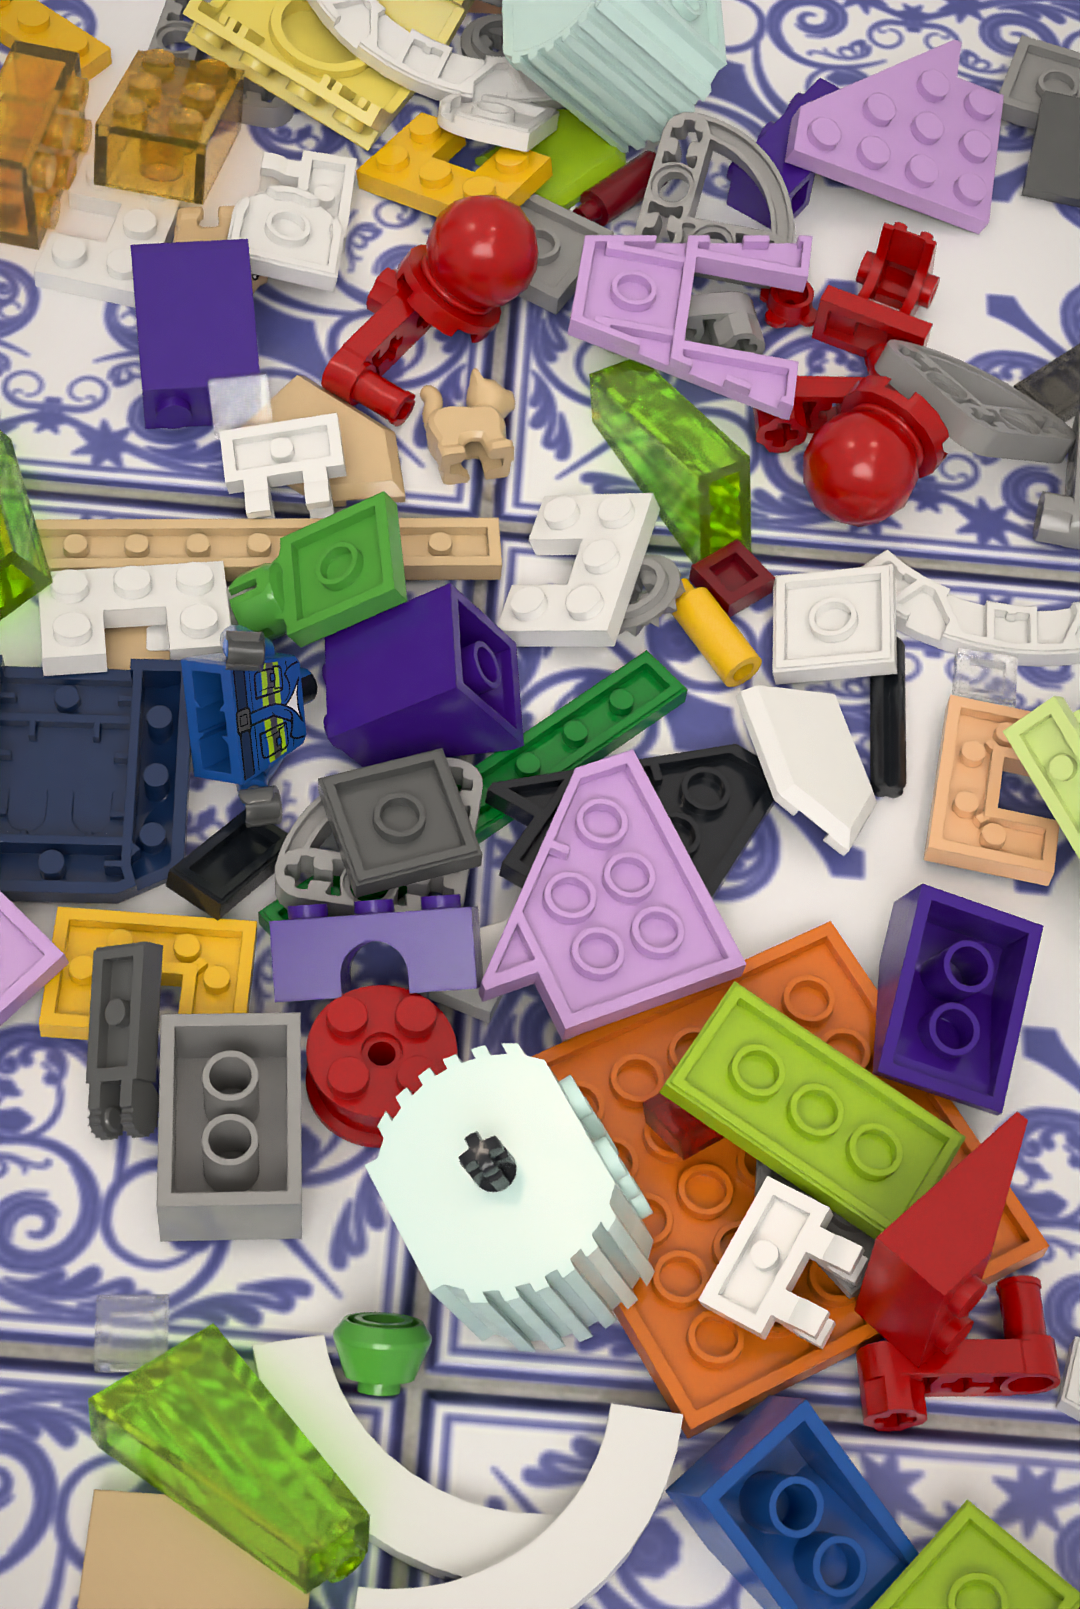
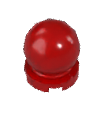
(473, 263)
(872, 453)

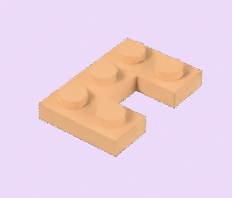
(964, 815)

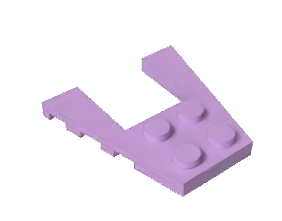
(637, 302)

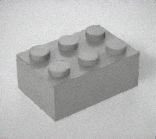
(230, 1127)

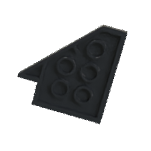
(709, 794)

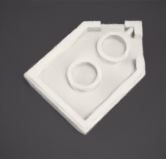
(809, 759)

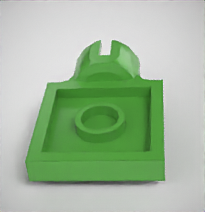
(326, 575)

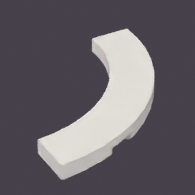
(421, 61)
(950, 623)
(405, 1512)
(583, 1543)

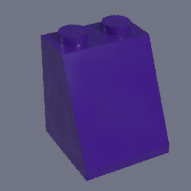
(191, 325)
(422, 682)

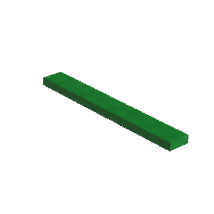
(565, 740)

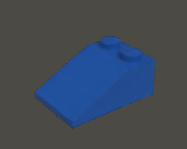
(792, 1513)

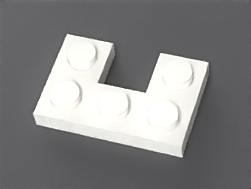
(98, 267)
(610, 545)
(86, 601)

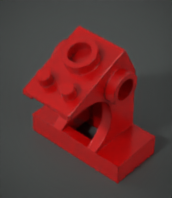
(895, 276)

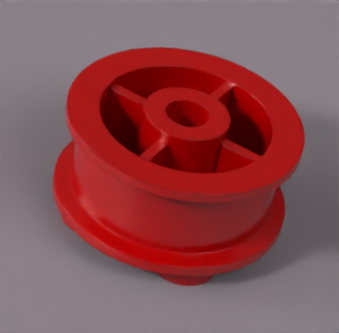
(367, 1053)

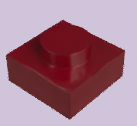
(733, 577)

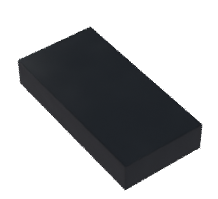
(227, 866)

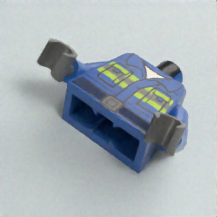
(246, 716)

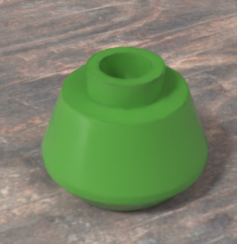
(381, 1350)

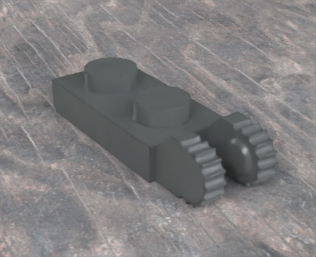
(124, 1040)

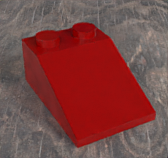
(934, 1255)

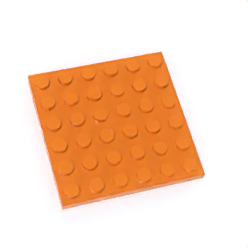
(694, 1355)

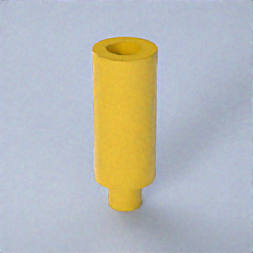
(716, 635)

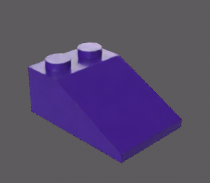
(953, 996)

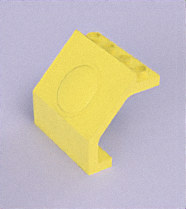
(305, 65)

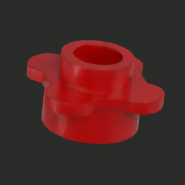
(789, 307)

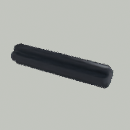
(888, 730)

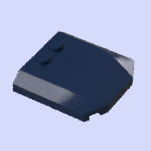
(92, 781)

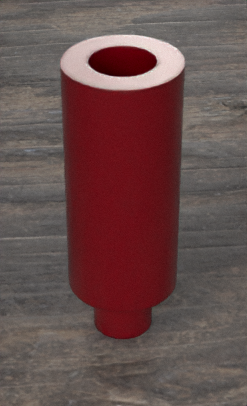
(617, 191)

